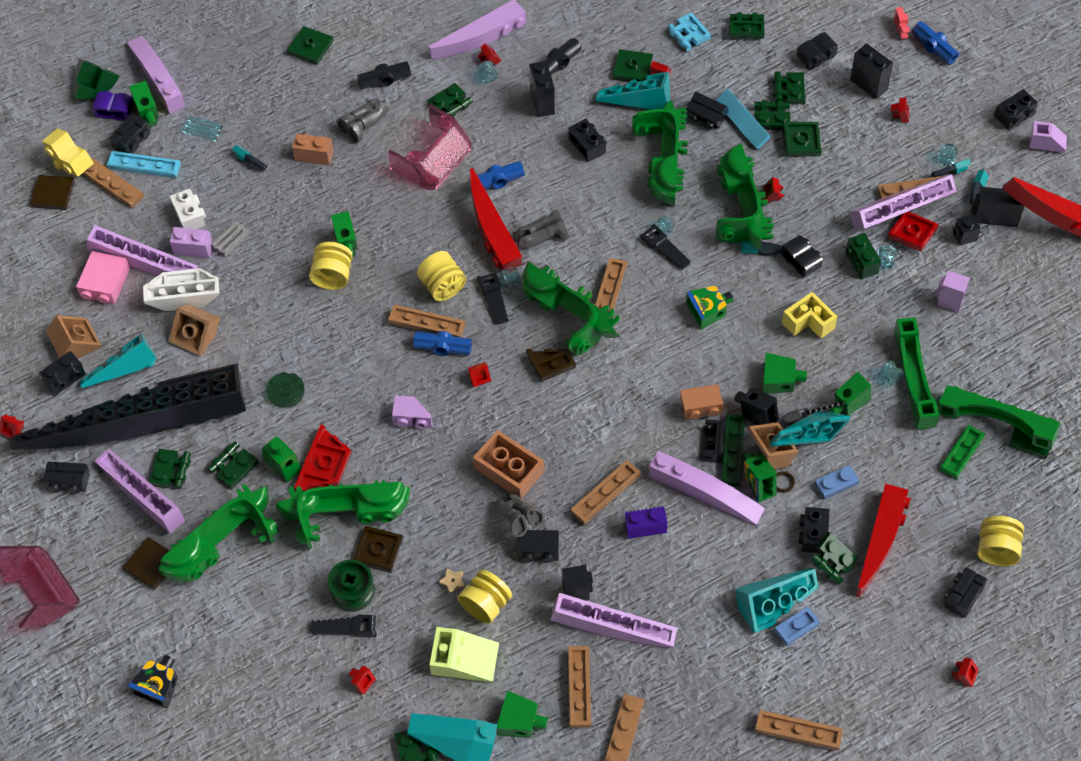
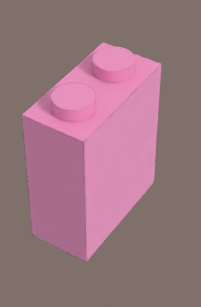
(103, 277)

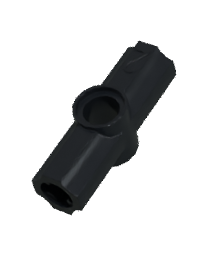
(560, 57)
(384, 75)

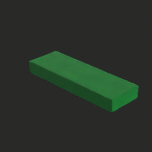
(962, 452)

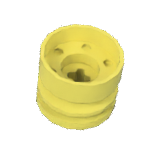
(330, 265)
(441, 276)
(1000, 541)
(485, 596)

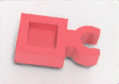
(901, 22)

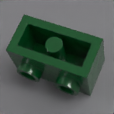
(863, 256)

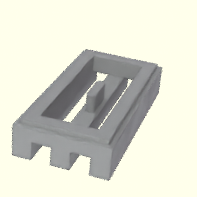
(228, 236)

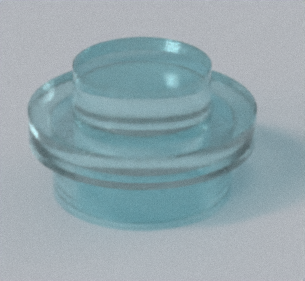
(665, 224)

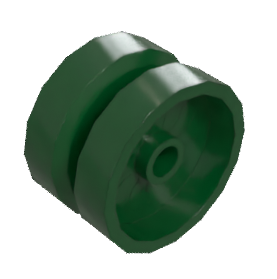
(351, 585)

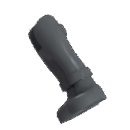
(362, 118)
(540, 230)
(518, 523)

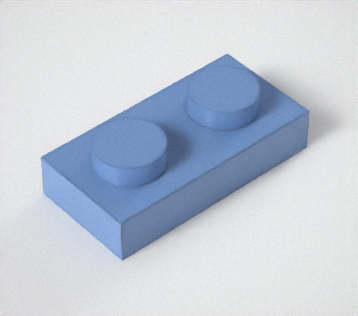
(836, 482)
(797, 626)

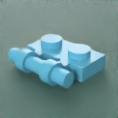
(693, 29)

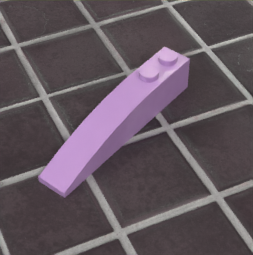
(481, 31)
(157, 74)
(902, 202)
(137, 254)
(704, 487)
(141, 491)
(611, 622)

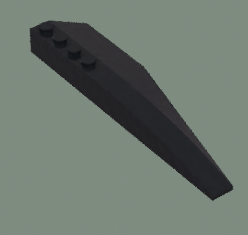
(158, 409)

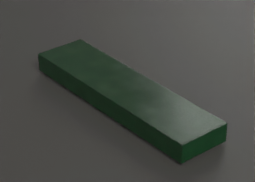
(733, 449)

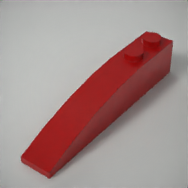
(1047, 205)
(494, 232)
(885, 529)

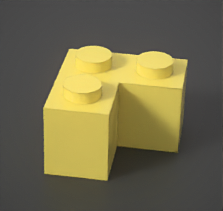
(65, 153)
(809, 312)

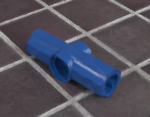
(935, 42)
(499, 176)
(442, 343)

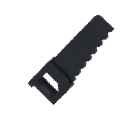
(664, 246)
(493, 295)
(802, 413)
(346, 626)

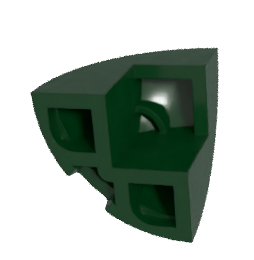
(91, 79)

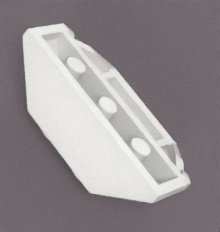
(181, 288)

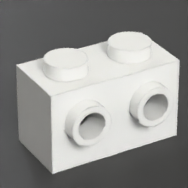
(187, 209)

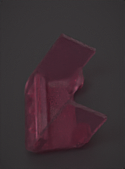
(440, 160)
(41, 582)

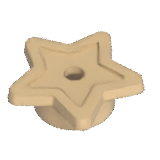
(452, 586)

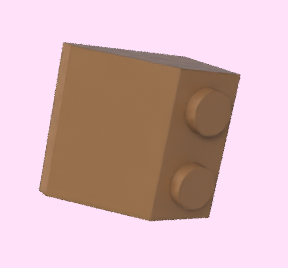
(193, 329)
(72, 335)
(777, 455)

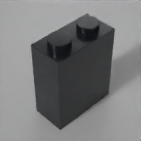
(871, 71)
(542, 88)
(996, 207)

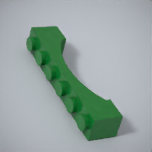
(922, 402)
(1038, 428)

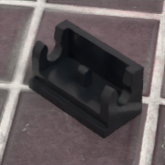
(712, 441)

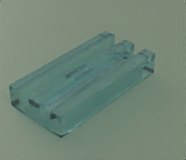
(200, 130)

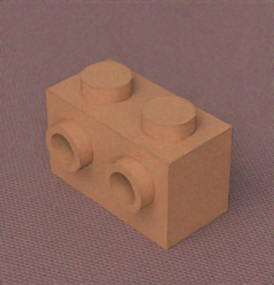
(312, 149)
(701, 402)

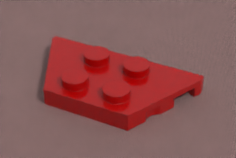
(324, 462)

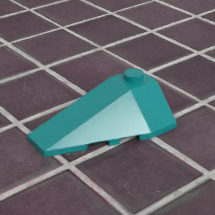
(646, 94)
(134, 357)
(813, 429)
(770, 598)
(454, 737)

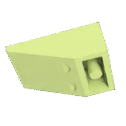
(463, 655)

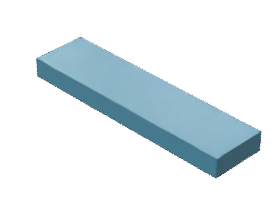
(744, 120)
(143, 164)

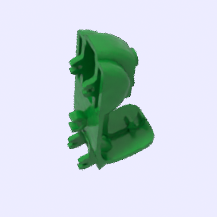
(664, 168)
(738, 179)
(551, 293)
(370, 501)
(198, 551)

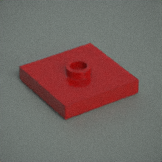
(913, 231)

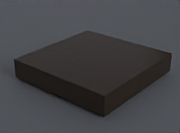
(52, 192)
(378, 548)
(145, 563)

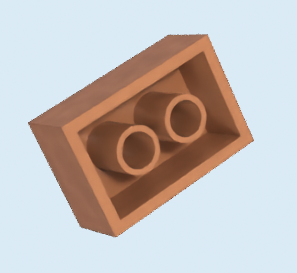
(508, 464)

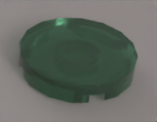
(285, 389)

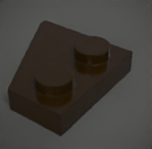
(551, 362)

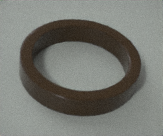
(791, 477)

